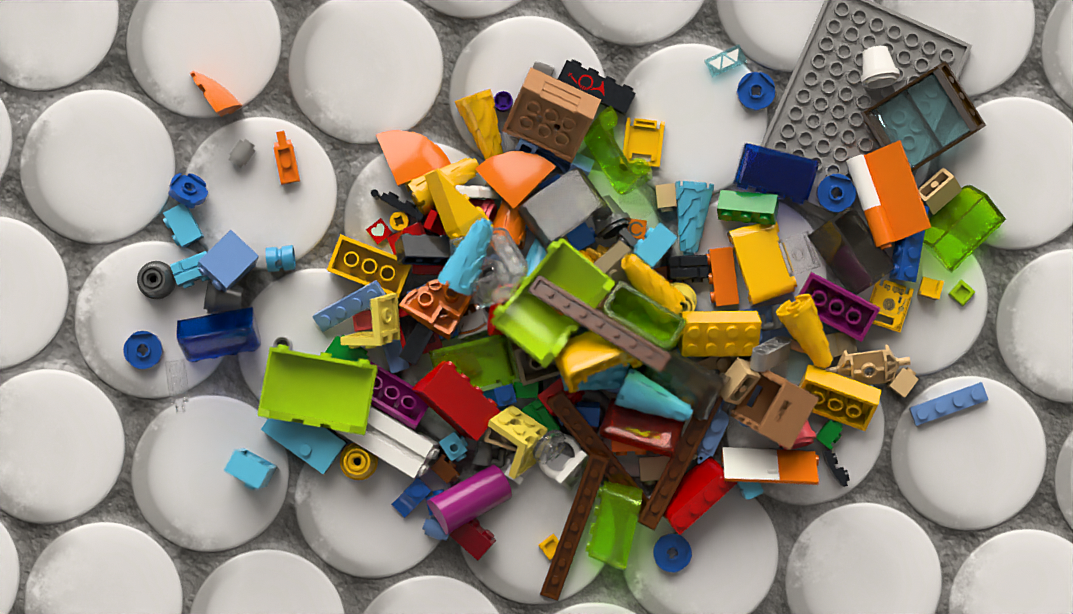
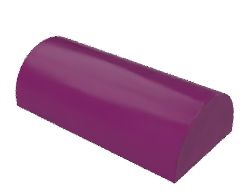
(840, 307)
(397, 398)
(470, 498)

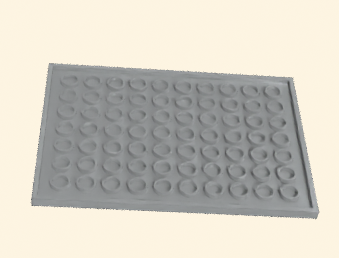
(825, 93)

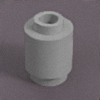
(242, 153)

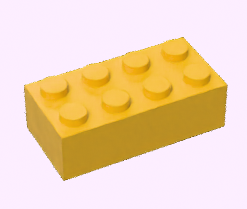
(366, 264)
(720, 333)
(841, 397)

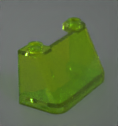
(621, 174)
(482, 360)

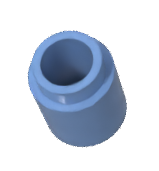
(434, 529)

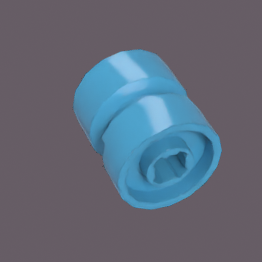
(280, 258)

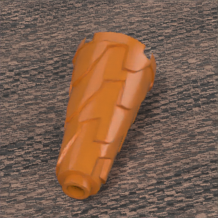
(512, 222)

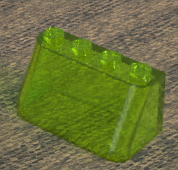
(961, 227)
(644, 317)
(614, 524)

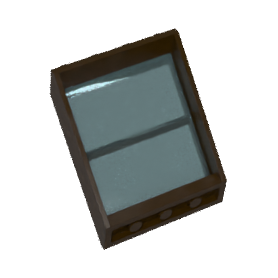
(925, 115)

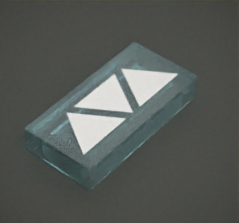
(725, 60)

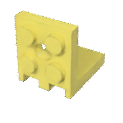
(384, 323)
(524, 434)

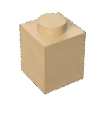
(665, 197)
(903, 381)

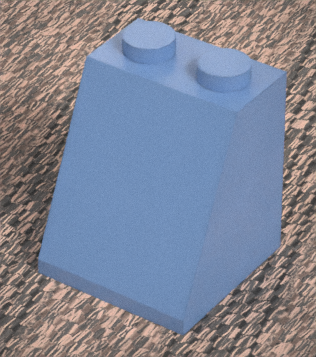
(227, 261)

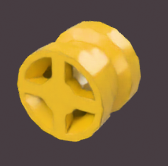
(402, 222)

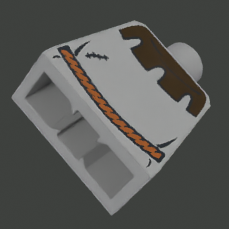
(473, 323)

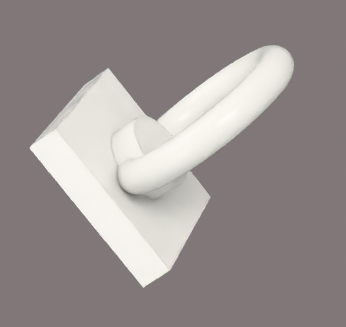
(572, 469)

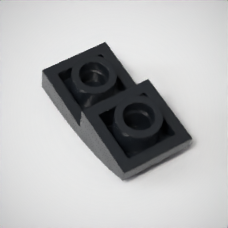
(838, 473)

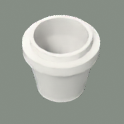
(878, 68)

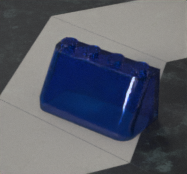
(775, 173)
(218, 334)

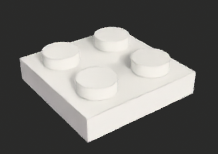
(477, 192)

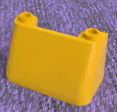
(761, 262)
(589, 355)

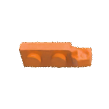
(286, 159)

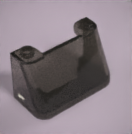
(563, 207)
(690, 383)

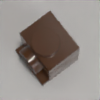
(445, 469)

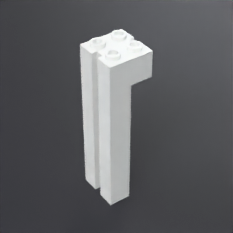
(396, 443)

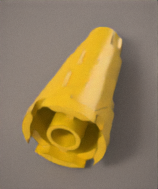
(482, 121)
(458, 172)
(652, 284)
(806, 327)

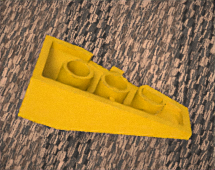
(453, 208)

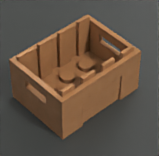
(557, 105)
(778, 409)

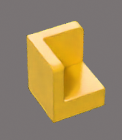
(930, 288)

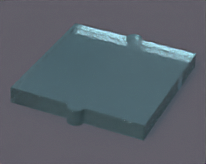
(797, 365)

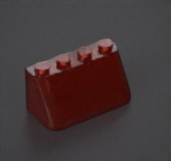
(642, 430)

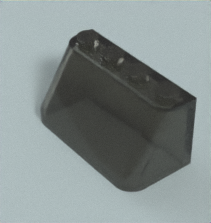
(851, 251)

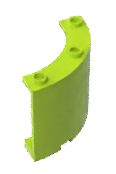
(532, 321)
(317, 390)

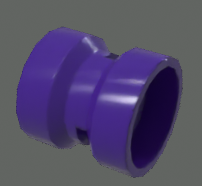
(503, 98)

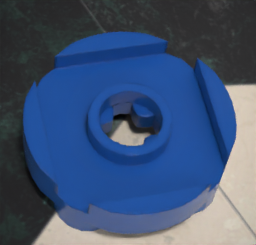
(752, 101)
(179, 186)
(845, 187)
(134, 343)
(678, 561)

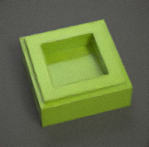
(961, 292)

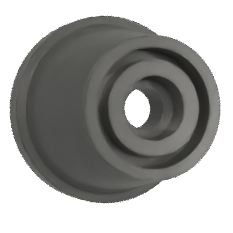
(614, 224)
(165, 280)
(219, 301)

